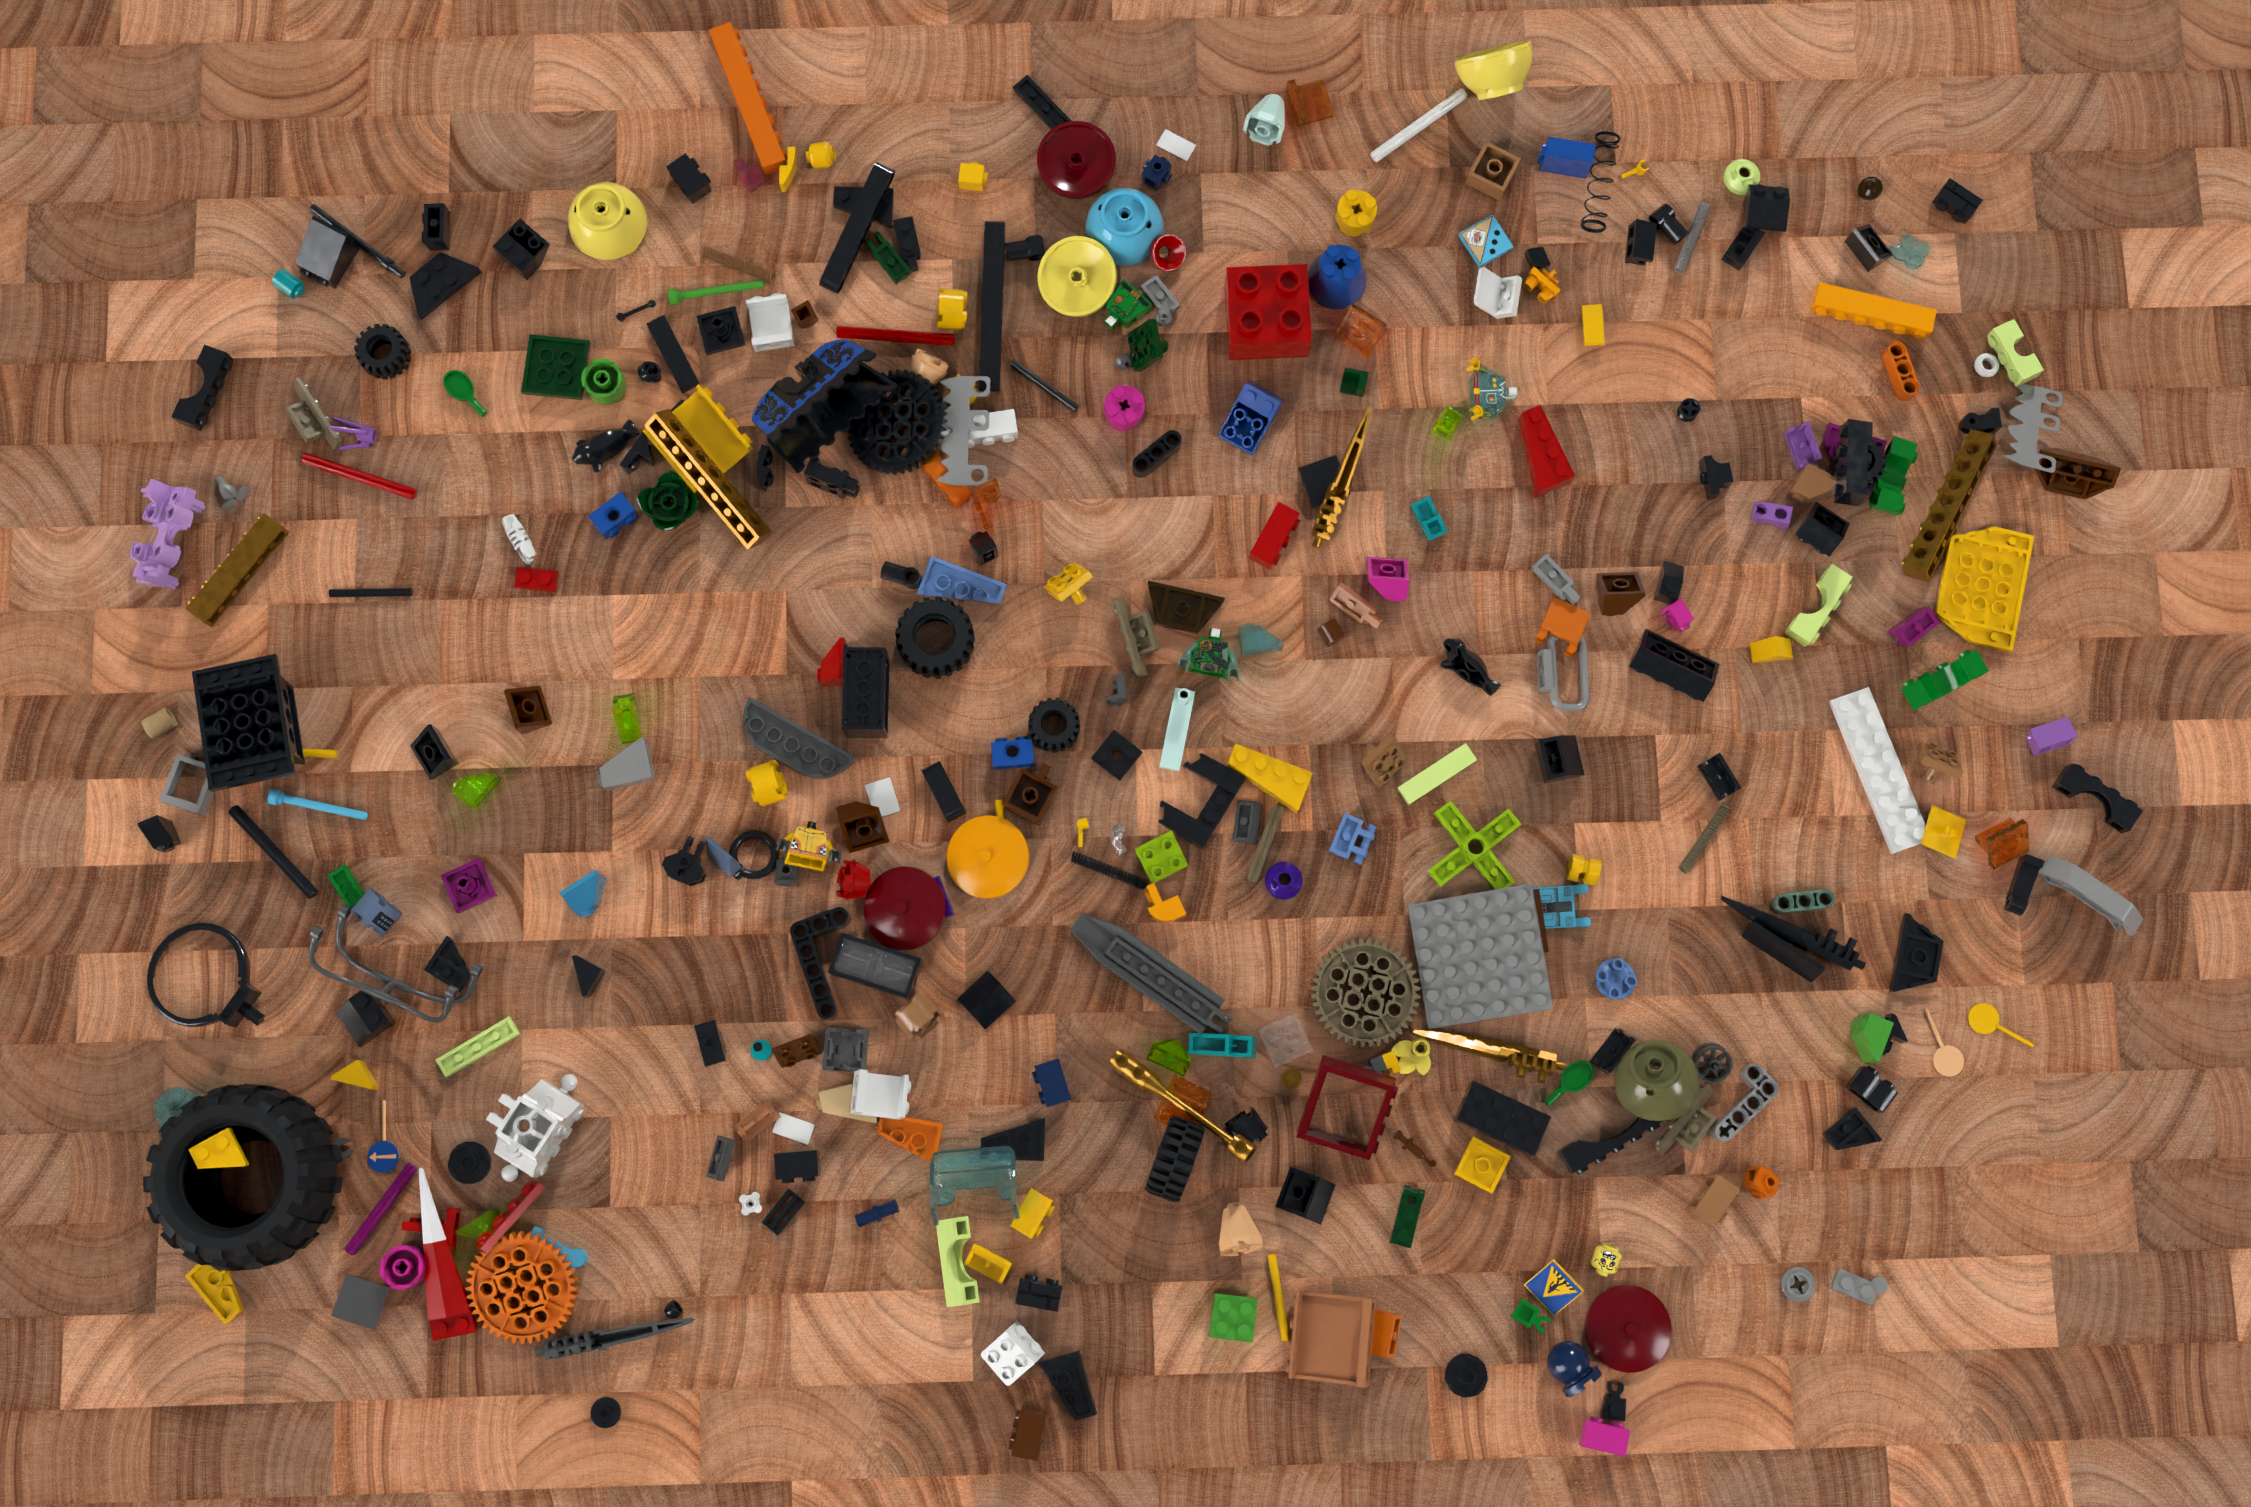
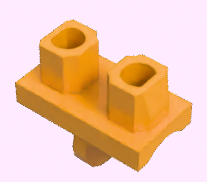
(1545, 282)

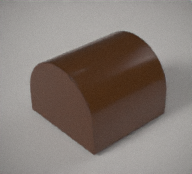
(805, 315)
(1331, 632)

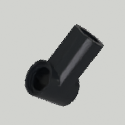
(1668, 223)
(1030, 248)
(899, 574)

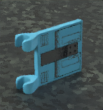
(1559, 906)

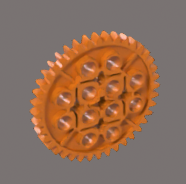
(555, 1304)

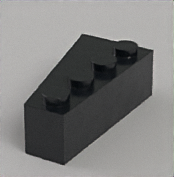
(1853, 463)

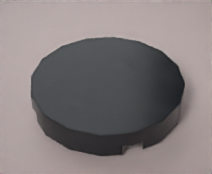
(469, 1162)
(1466, 1375)

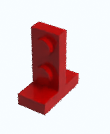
(450, 1226)

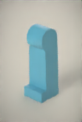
(578, 1256)

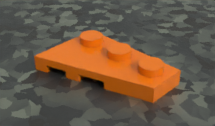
(913, 1134)

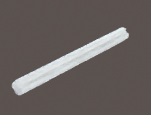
(1418, 125)

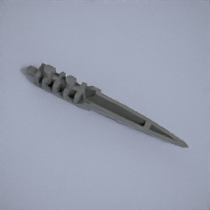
(598, 1339)

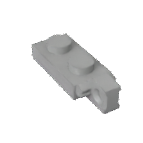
(1556, 579)

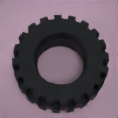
(930, 611)
(1175, 1159)

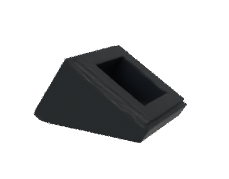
(1537, 258)

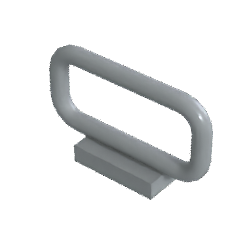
(1548, 675)

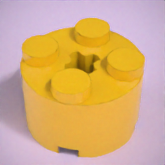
(1363, 205)
(950, 309)
(767, 783)

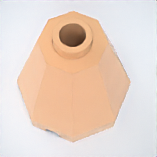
(1238, 1232)

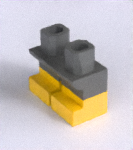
(1384, 1062)

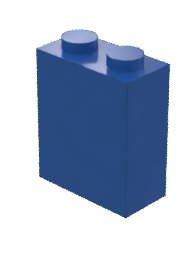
(1566, 157)

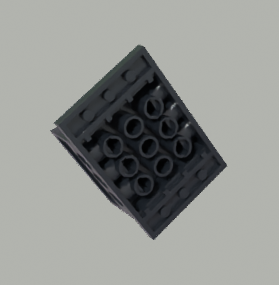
(247, 722)

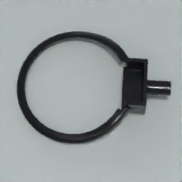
(241, 1003)

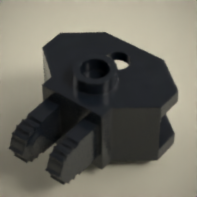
(687, 862)

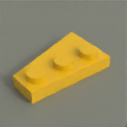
(217, 1291)

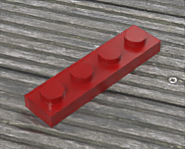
(505, 1221)

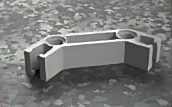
(2093, 893)

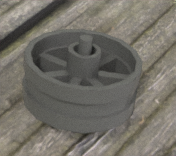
(1712, 1062)

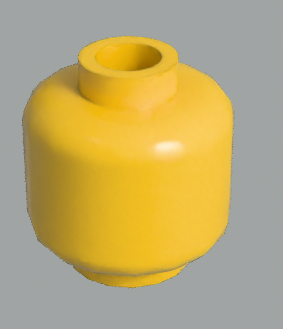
(821, 155)

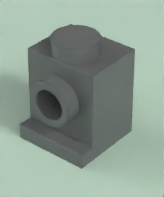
(786, 879)

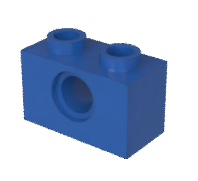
(616, 505)
(1024, 758)

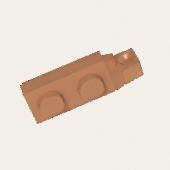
(1356, 606)

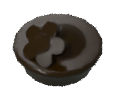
(1870, 188)

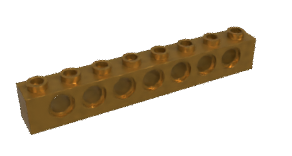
(708, 478)
(1950, 515)

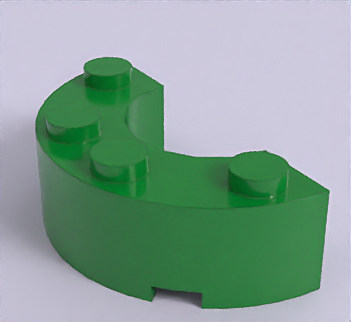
(1887, 489)
(1945, 680)

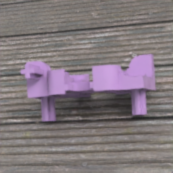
(169, 513)

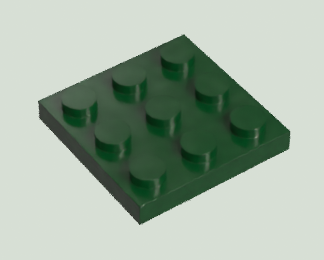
(555, 367)

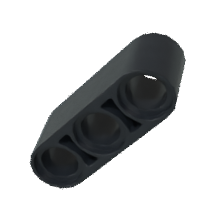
(1154, 462)
(943, 791)

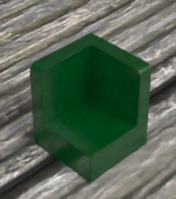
(1354, 382)

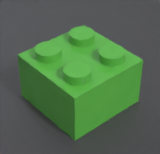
(1233, 1317)

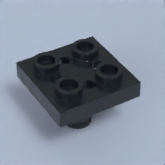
(721, 324)

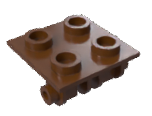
(796, 1051)

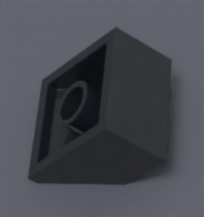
(1766, 207)
(1822, 529)
(365, 1017)
(1305, 1195)

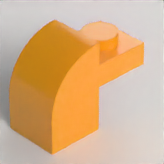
(1165, 911)

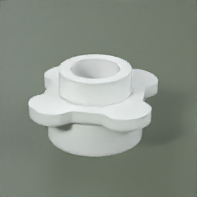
(754, 1198)

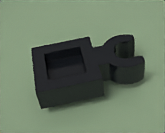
(1613, 1406)

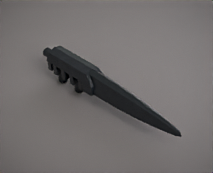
(1819, 945)

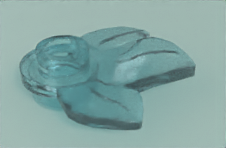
(1910, 251)

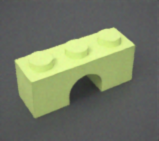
(2019, 368)

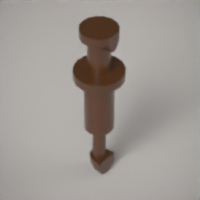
(1408, 1144)

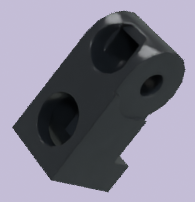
(1984, 423)

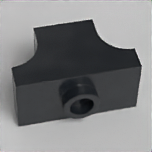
(1714, 476)
(711, 1043)

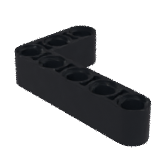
(814, 958)

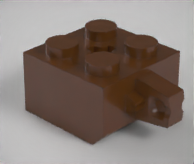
(1028, 783)

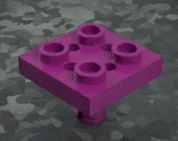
(456, 880)

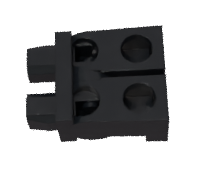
(831, 479)

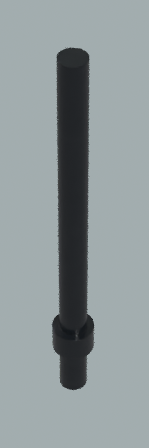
(386, 262)

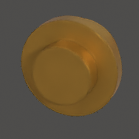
(1291, 1078)

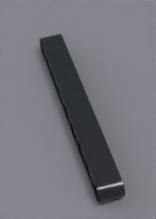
(992, 304)

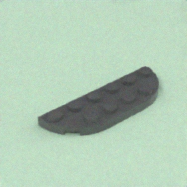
(793, 743)

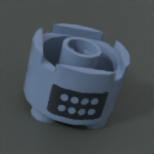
(376, 912)

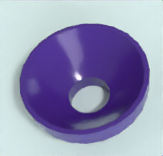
(1283, 891)

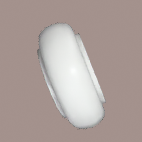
(1991, 359)

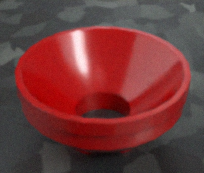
(1175, 255)

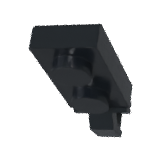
(907, 241)

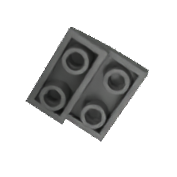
(360, 1301)

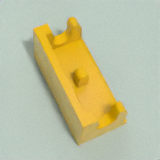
(988, 1263)

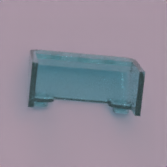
(970, 1170)

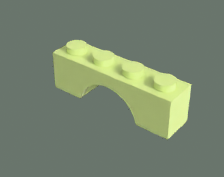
(1831, 586)
(958, 1285)

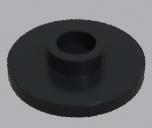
(605, 1412)

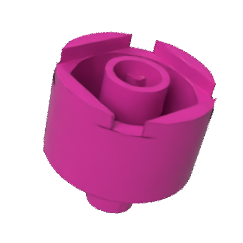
(1117, 399)
(392, 1271)

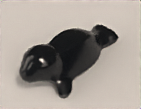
(603, 445)
(1468, 665)

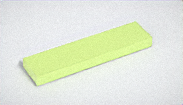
(1437, 774)
(477, 1047)

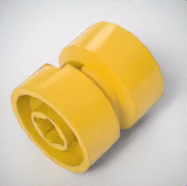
(1583, 869)

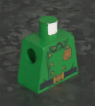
(1126, 306)

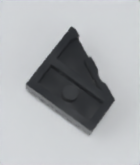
(449, 965)
(1850, 1131)

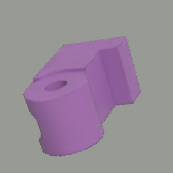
(1772, 514)

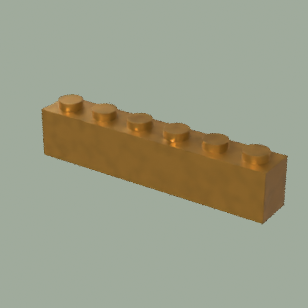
(237, 570)

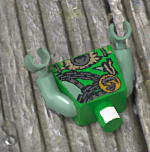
(1210, 657)

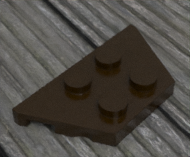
(1182, 607)

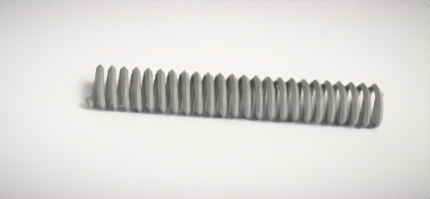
(1691, 230)

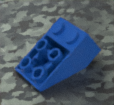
(1250, 417)

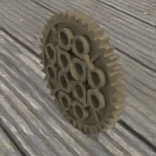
(1346, 961)

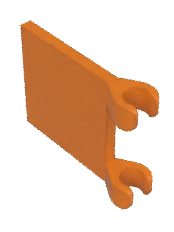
(1565, 623)

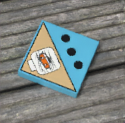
(1485, 241)

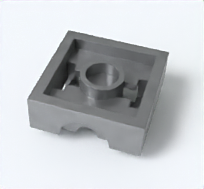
(846, 1040)

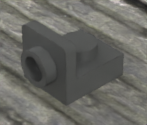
(1118, 687)

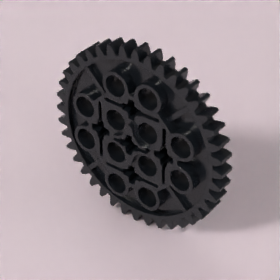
(918, 446)

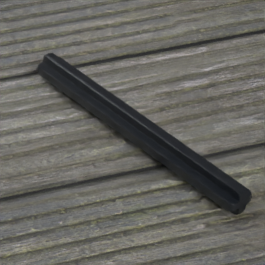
(273, 852)

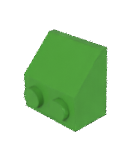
(1870, 1036)

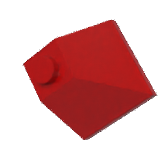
(832, 665)

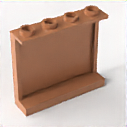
(1331, 1338)

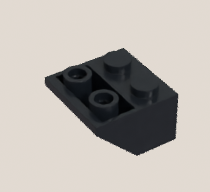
(522, 249)
(1559, 758)

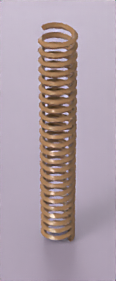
(724, 257)

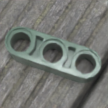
(1811, 897)

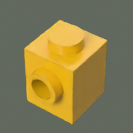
(972, 176)

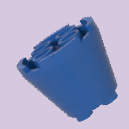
(1334, 286)

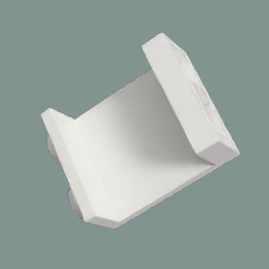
(770, 322)
(880, 1095)

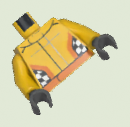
(808, 848)

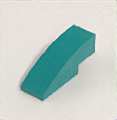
(1222, 1045)

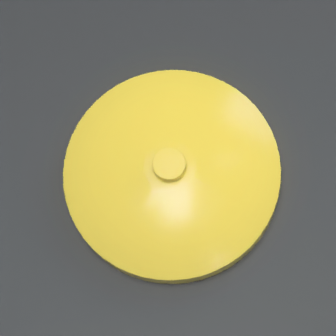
(1077, 276)

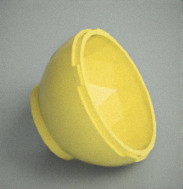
(1496, 69)
(611, 232)

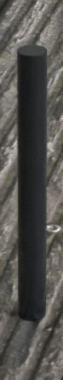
(1045, 386)
(390, 592)

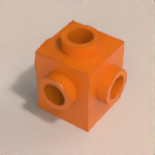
(1760, 1182)

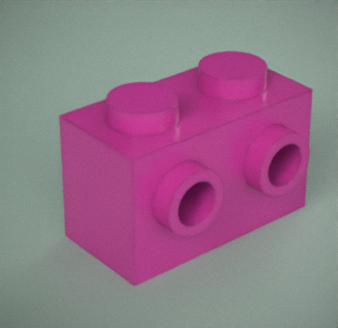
(1604, 1437)

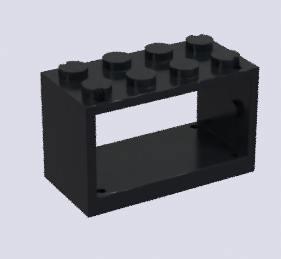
(865, 692)

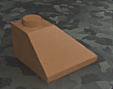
(1811, 485)

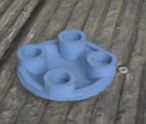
(1615, 979)

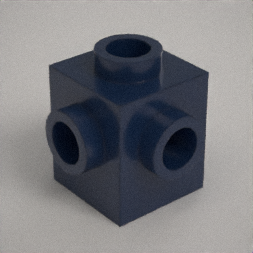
(1156, 172)

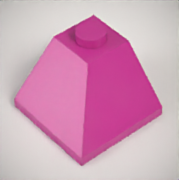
(1389, 577)

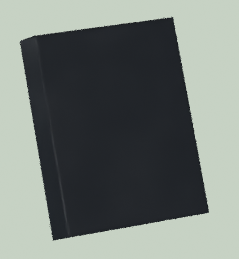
(1867, 247)
(433, 752)
(986, 999)

